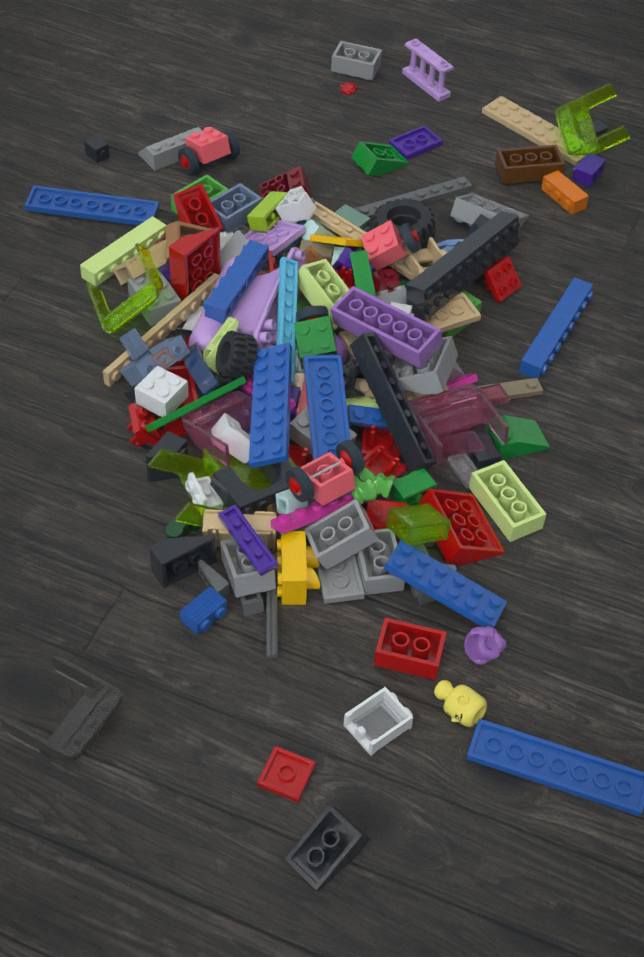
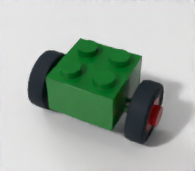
(315, 332)

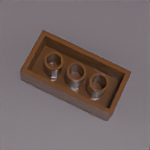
(528, 163)

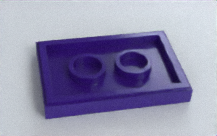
(415, 142)

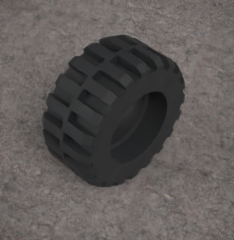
(408, 211)

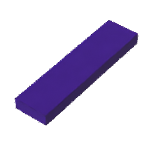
(248, 540)

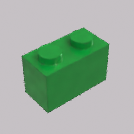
(412, 487)

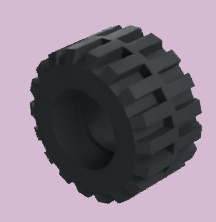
(236, 355)

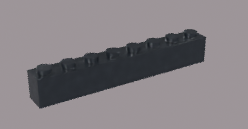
(393, 402)

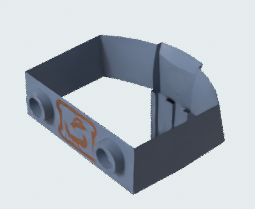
(146, 360)

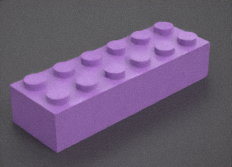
(397, 330)

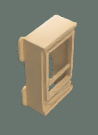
(431, 253)
(133, 267)
(259, 521)

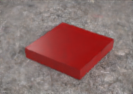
(286, 774)

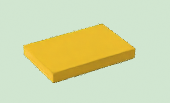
(336, 240)

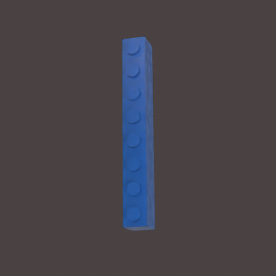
(556, 329)

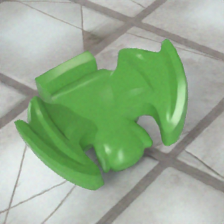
(369, 485)

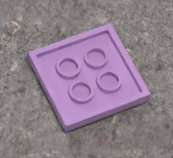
(278, 237)

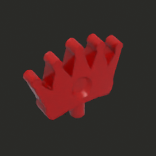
(348, 88)

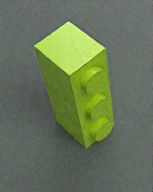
(265, 214)

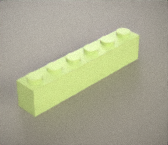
(100, 266)

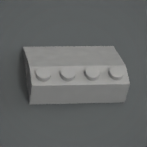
(470, 206)
(432, 375)

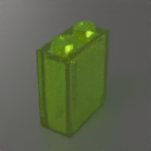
(418, 524)

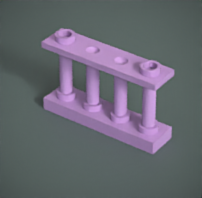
(418, 75)

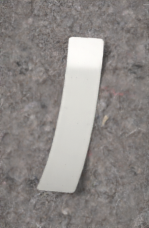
(192, 320)

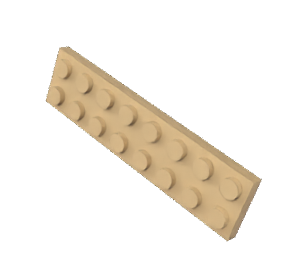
(528, 126)
(452, 315)

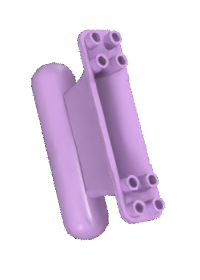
(255, 311)

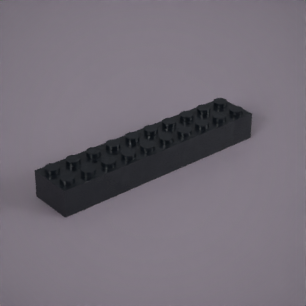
(462, 265)

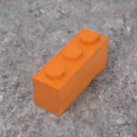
(564, 192)

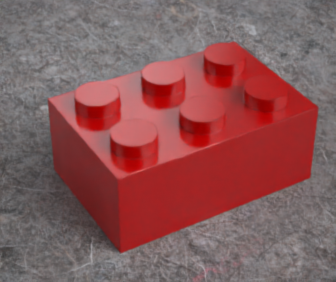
(410, 648)

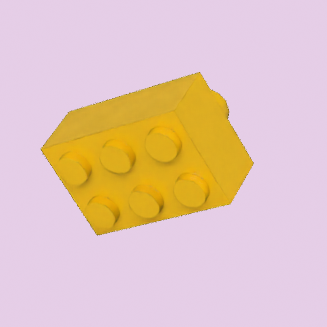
(295, 568)

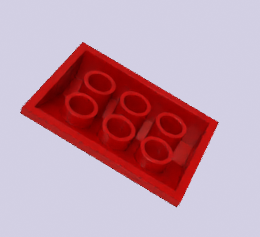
(194, 261)
(469, 533)

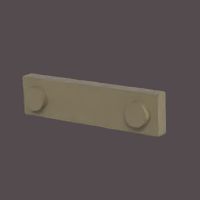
(521, 388)

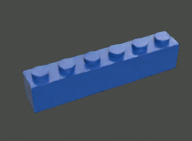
(236, 281)

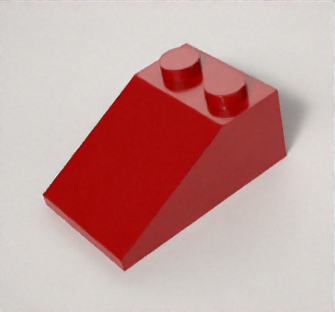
(196, 208)

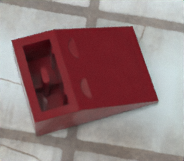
(283, 183)

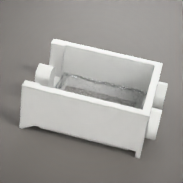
(378, 720)

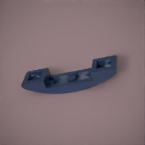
(199, 369)

